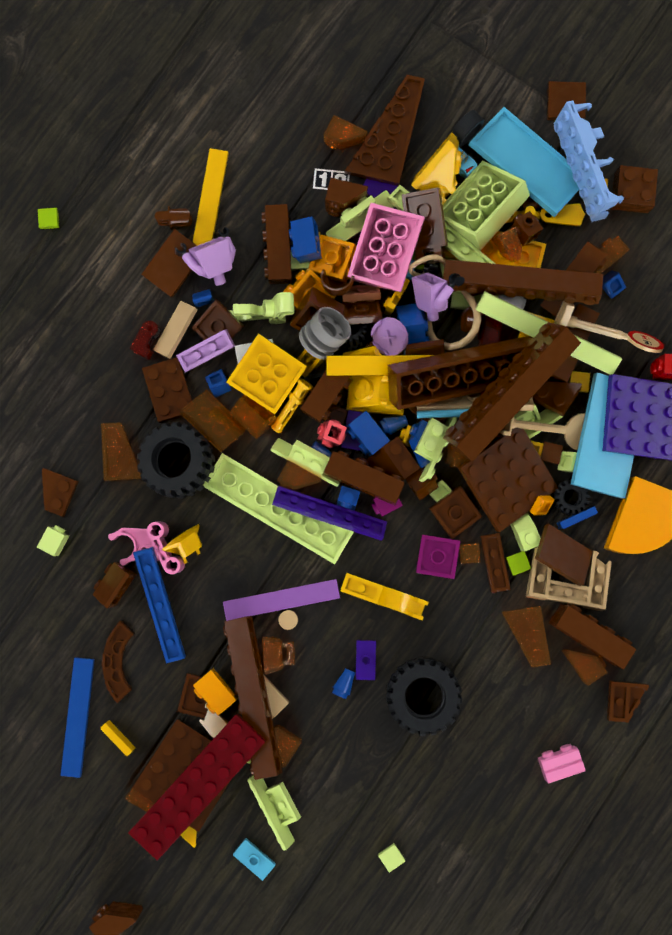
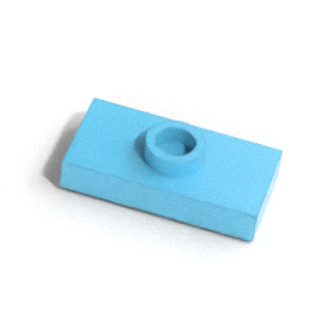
(254, 859)

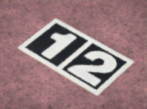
(323, 176)

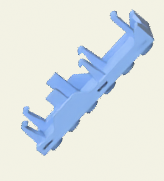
(578, 143)

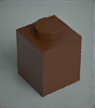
(421, 489)

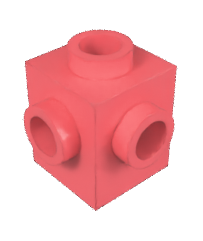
(337, 431)

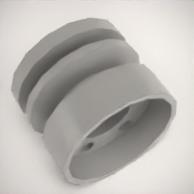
(325, 333)

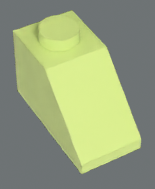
(525, 533)

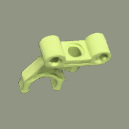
(274, 310)

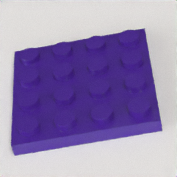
(638, 417)

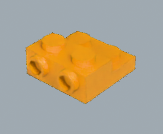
(336, 258)
(305, 280)

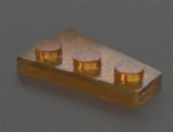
(118, 456)
(530, 633)

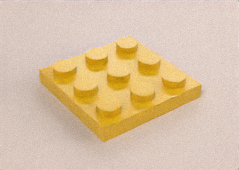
(266, 373)

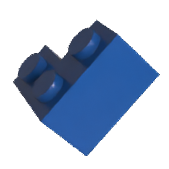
(414, 322)

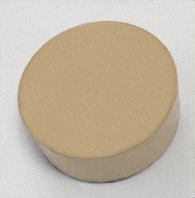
(288, 619)

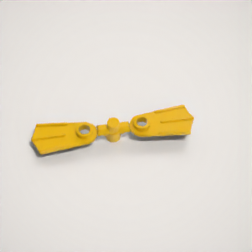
(570, 215)

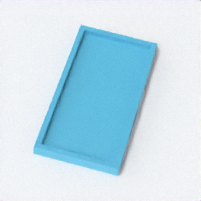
(523, 153)
(595, 468)

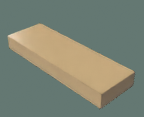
(175, 329)

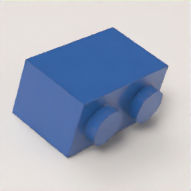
(305, 240)
(367, 433)

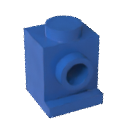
(348, 498)

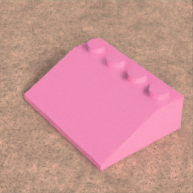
(385, 247)

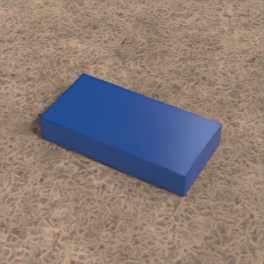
(577, 518)

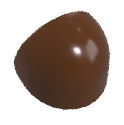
(335, 288)

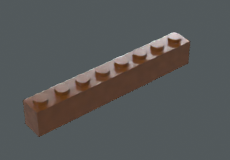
(526, 282)
(252, 694)

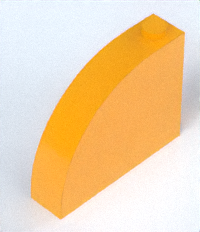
(642, 519)

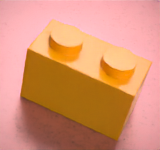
(215, 692)

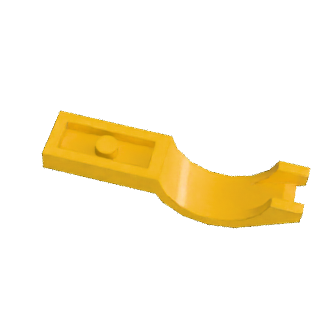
(383, 596)

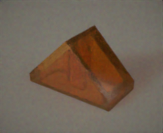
(287, 743)

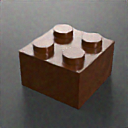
(637, 188)

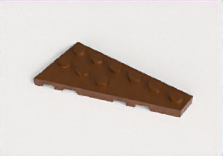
(388, 142)

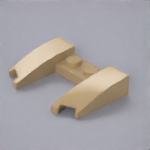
(591, 596)
(277, 701)

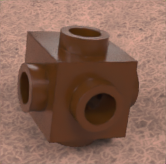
(527, 227)

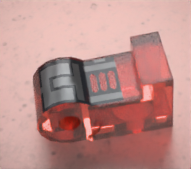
(147, 334)

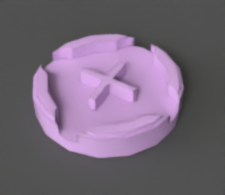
(389, 336)

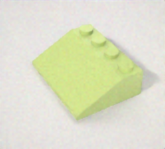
(484, 203)

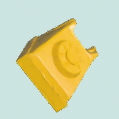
(441, 169)
(371, 395)

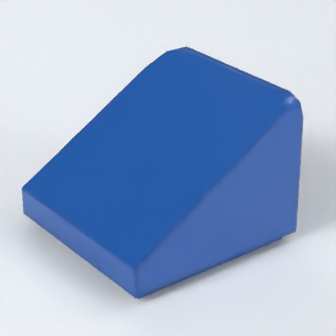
(613, 284)
(202, 298)
(217, 383)

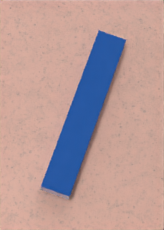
(159, 605)
(77, 717)

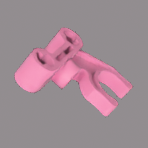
(148, 538)

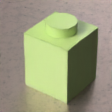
(53, 540)

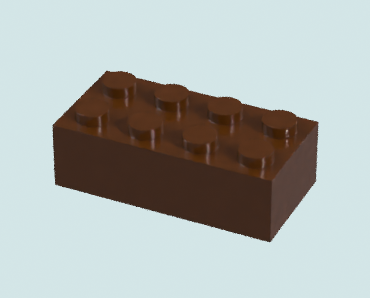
(594, 637)

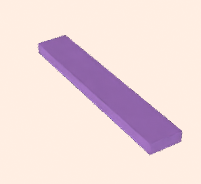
(281, 599)

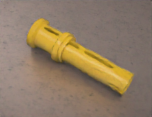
(295, 399)

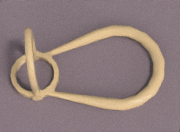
(470, 299)

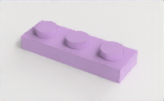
(205, 350)

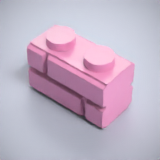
(561, 763)

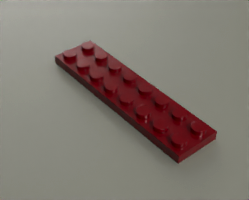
(197, 786)

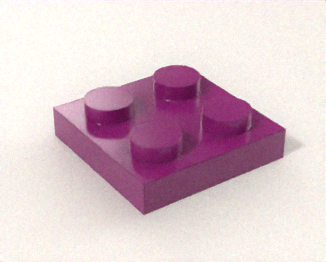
(438, 556)

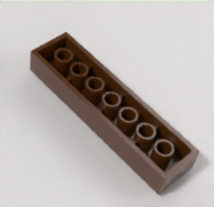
(450, 373)
(511, 390)

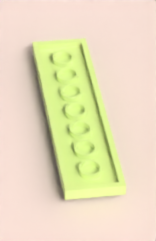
(256, 495)

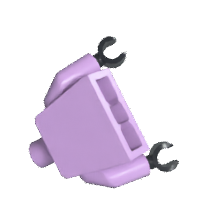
(210, 258)
(432, 291)

